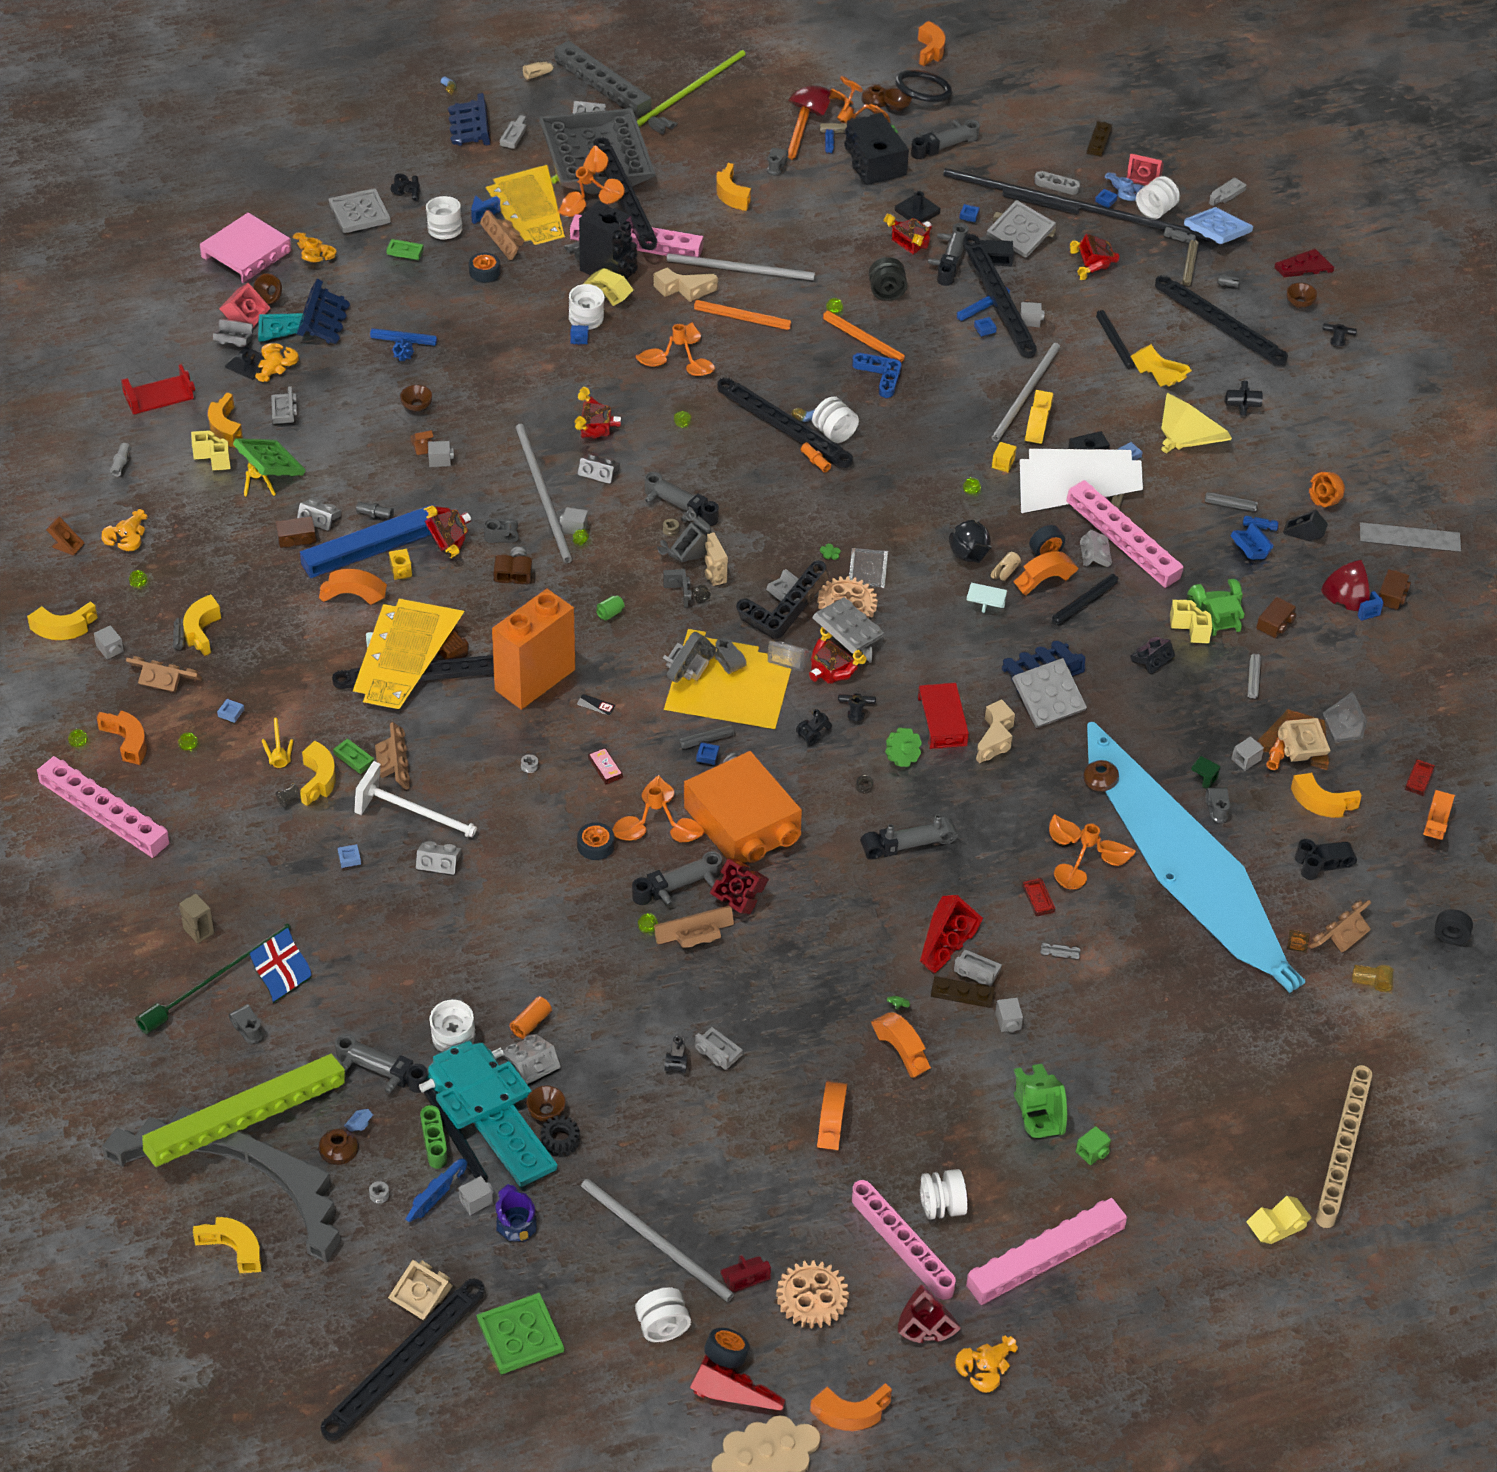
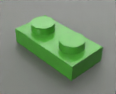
(405, 249)
(353, 756)

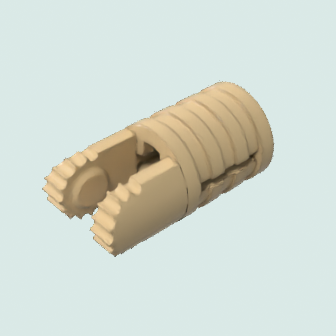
(536, 69)
(1006, 566)

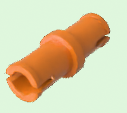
(815, 457)
(1276, 754)

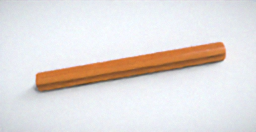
(798, 133)
(742, 315)
(863, 336)

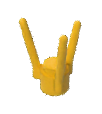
(253, 472)
(279, 757)

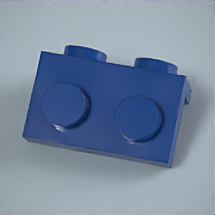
(1252, 542)

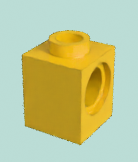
(1004, 457)
(400, 564)

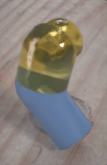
(451, 85)
(802, 415)

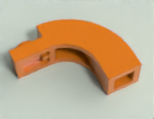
(935, 39)
(1045, 566)
(355, 582)
(126, 725)
(1438, 815)
(905, 1040)
(832, 1115)
(850, 1415)

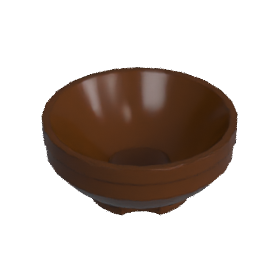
(875, 98)
(896, 99)
(262, 287)
(1303, 292)
(414, 394)
(1101, 781)
(545, 1096)
(338, 1153)

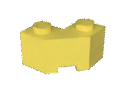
(613, 285)
(207, 445)
(1187, 616)
(1281, 1221)

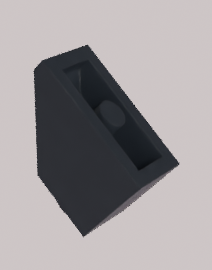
(1306, 526)

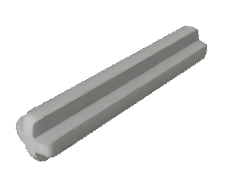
(1254, 674)

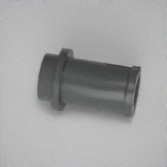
(1228, 280)

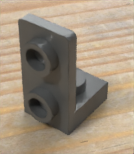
(676, 579)

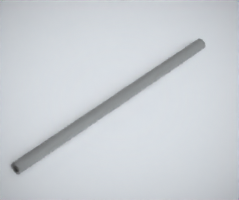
(544, 495)

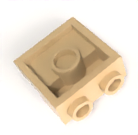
(716, 561)
(1303, 739)
(420, 1289)

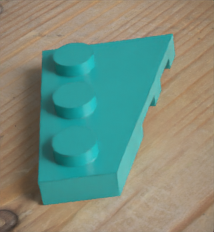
(277, 325)

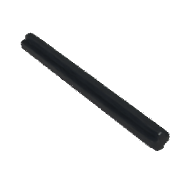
(458, 1138)

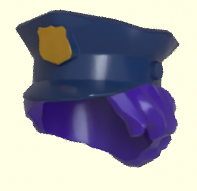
(515, 1214)

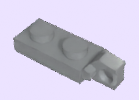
(514, 133)
(1227, 191)

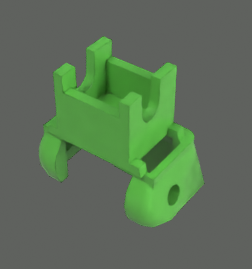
(1221, 605)
(1039, 1093)

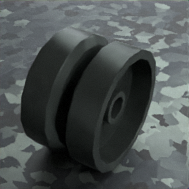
(887, 278)

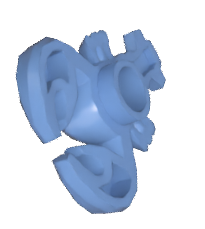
(1124, 186)

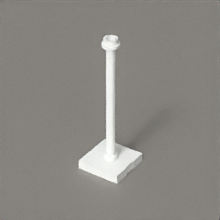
(370, 786)

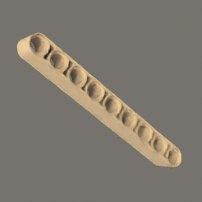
(1350, 1119)

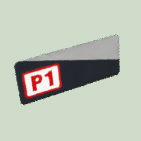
(596, 704)

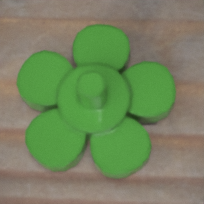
(830, 552)
(898, 1001)

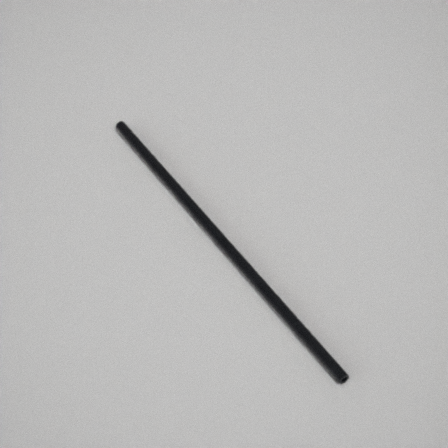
(1084, 206)

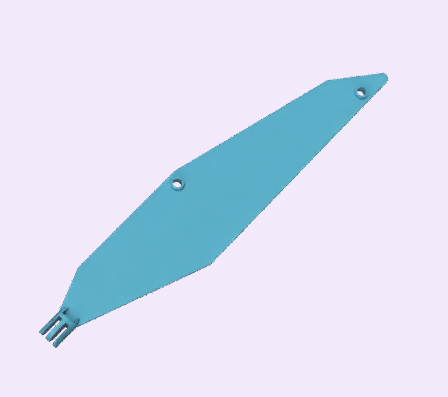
(1192, 863)

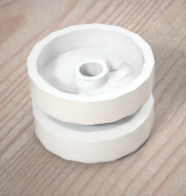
(662, 1314)

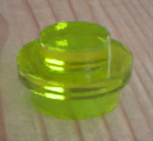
(834, 305)
(682, 419)
(971, 486)
(580, 537)
(138, 578)
(77, 738)
(188, 741)
(647, 922)

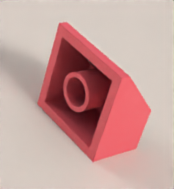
(1144, 169)
(245, 305)

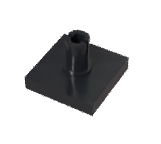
(917, 208)

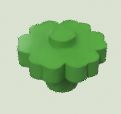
(903, 747)

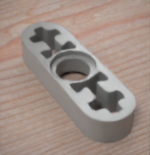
(1047, 180)

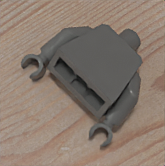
(691, 542)

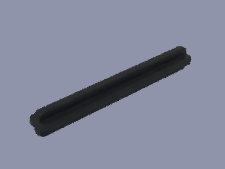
(1041, 200)
(1115, 339)
(1084, 599)

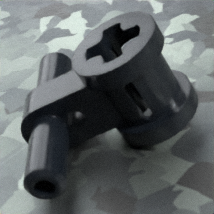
(405, 185)
(1339, 333)
(856, 704)
(813, 727)
(677, 1055)

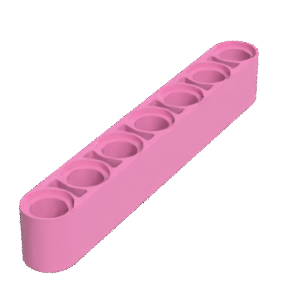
(904, 1248)

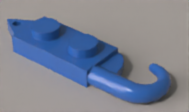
(436, 1190)

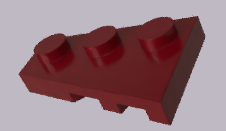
(1303, 263)

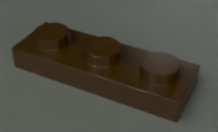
(1099, 139)
(962, 992)

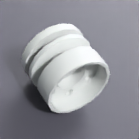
(1157, 197)
(444, 217)
(586, 306)
(835, 420)
(451, 1024)
(941, 1194)

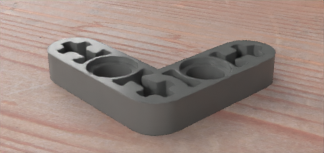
(694, 645)

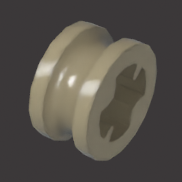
(671, 531)

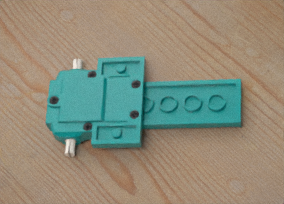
(484, 1094)

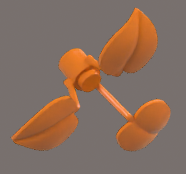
(847, 112)
(610, 193)
(681, 335)
(656, 795)
(1066, 832)

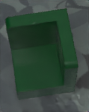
(1208, 770)

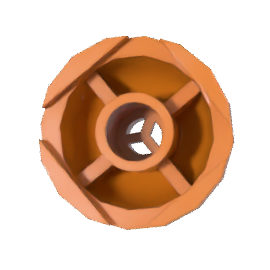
(1326, 489)

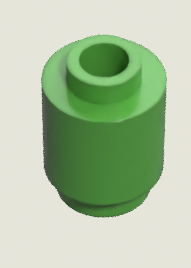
(610, 607)

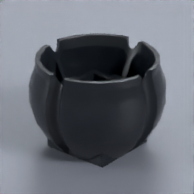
(970, 541)

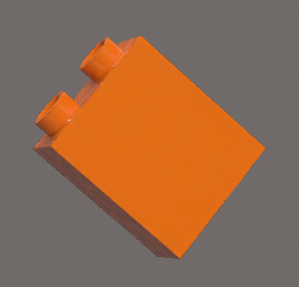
(534, 648)
(743, 809)

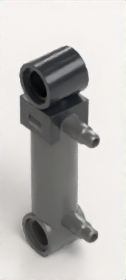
(931, 144)
(949, 261)
(659, 487)
(890, 841)
(659, 884)
(399, 1070)

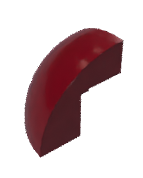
(813, 98)
(1348, 586)
(926, 1318)

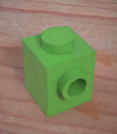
(1093, 1145)

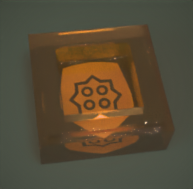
(1298, 941)

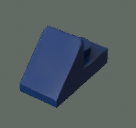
(479, 208)

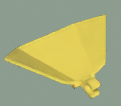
(1188, 426)

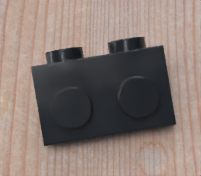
(1154, 653)

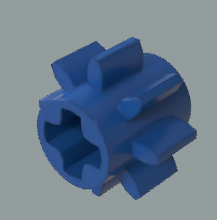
(403, 350)

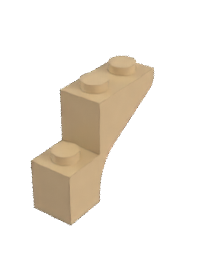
(690, 286)
(997, 738)

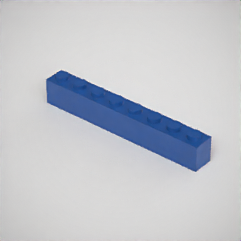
(365, 543)

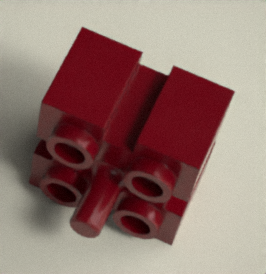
(739, 886)

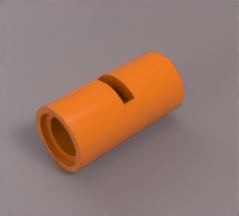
(530, 1017)

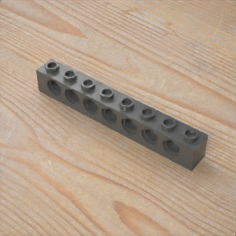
(602, 78)

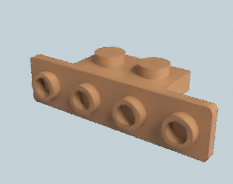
(503, 234)
(160, 676)
(392, 756)
(695, 928)
(1346, 930)

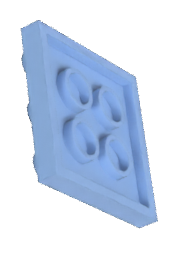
(1218, 225)

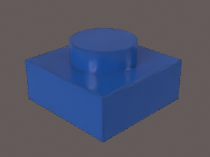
(1106, 198)
(969, 213)
(985, 326)
(707, 753)

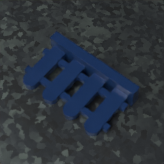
(473, 119)
(319, 318)
(1074, 662)

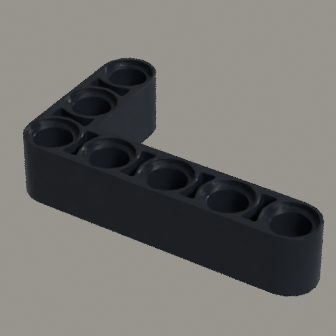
(776, 618)

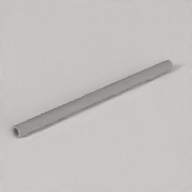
(740, 266)
(1025, 392)
(657, 1240)

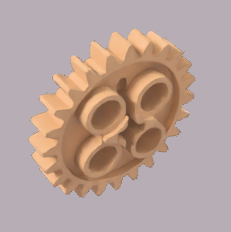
(855, 591)
(812, 1294)

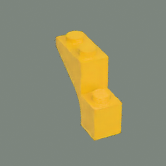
(1164, 370)
(1039, 416)

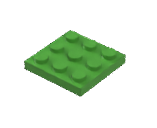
(269, 457)
(520, 1333)

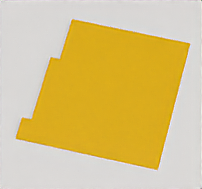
(744, 696)

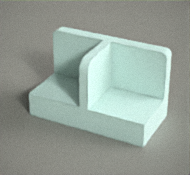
(987, 596)

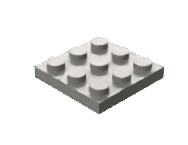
(359, 210)
(1022, 227)
(848, 625)
(1049, 693)

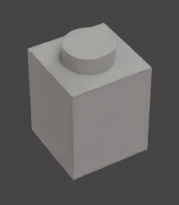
(1031, 314)
(440, 453)
(573, 520)
(108, 642)
(1247, 753)
(1009, 1015)
(476, 1195)

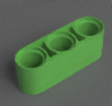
(433, 1137)

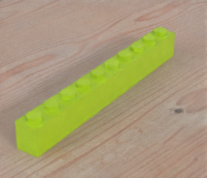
(243, 1110)

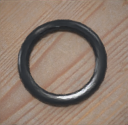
(920, 96)

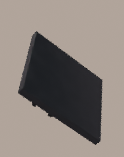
(246, 363)

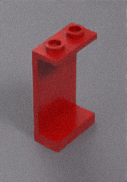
(159, 393)
(943, 715)

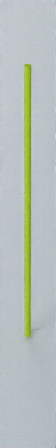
(684, 92)

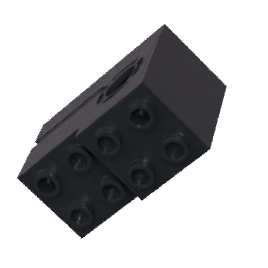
(876, 149)
(606, 241)

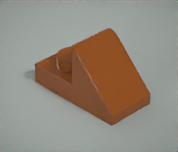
(420, 441)
(65, 537)

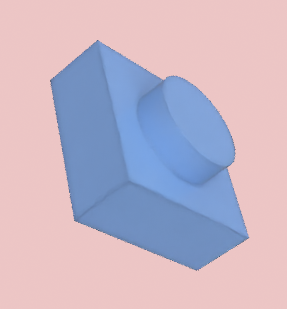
(1136, 452)
(230, 710)
(349, 856)
(359, 1120)

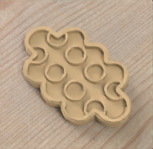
(768, 1447)

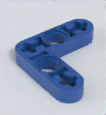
(860, 362)

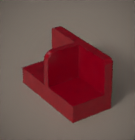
(746, 1273)

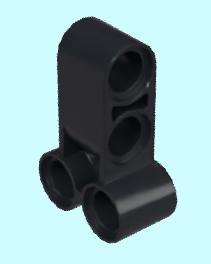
(1323, 857)

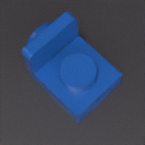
(579, 334)
(1370, 608)

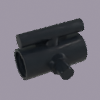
(1243, 398)

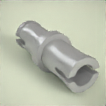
(120, 459)

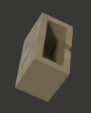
(196, 918)

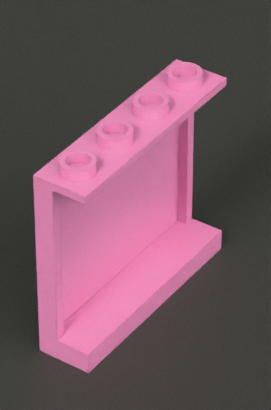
(247, 246)

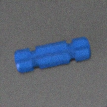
(829, 141)
(1261, 523)

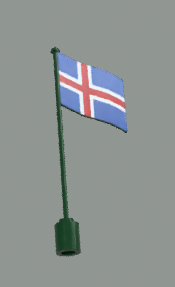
(275, 961)

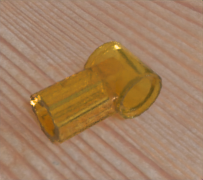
(1379, 977)

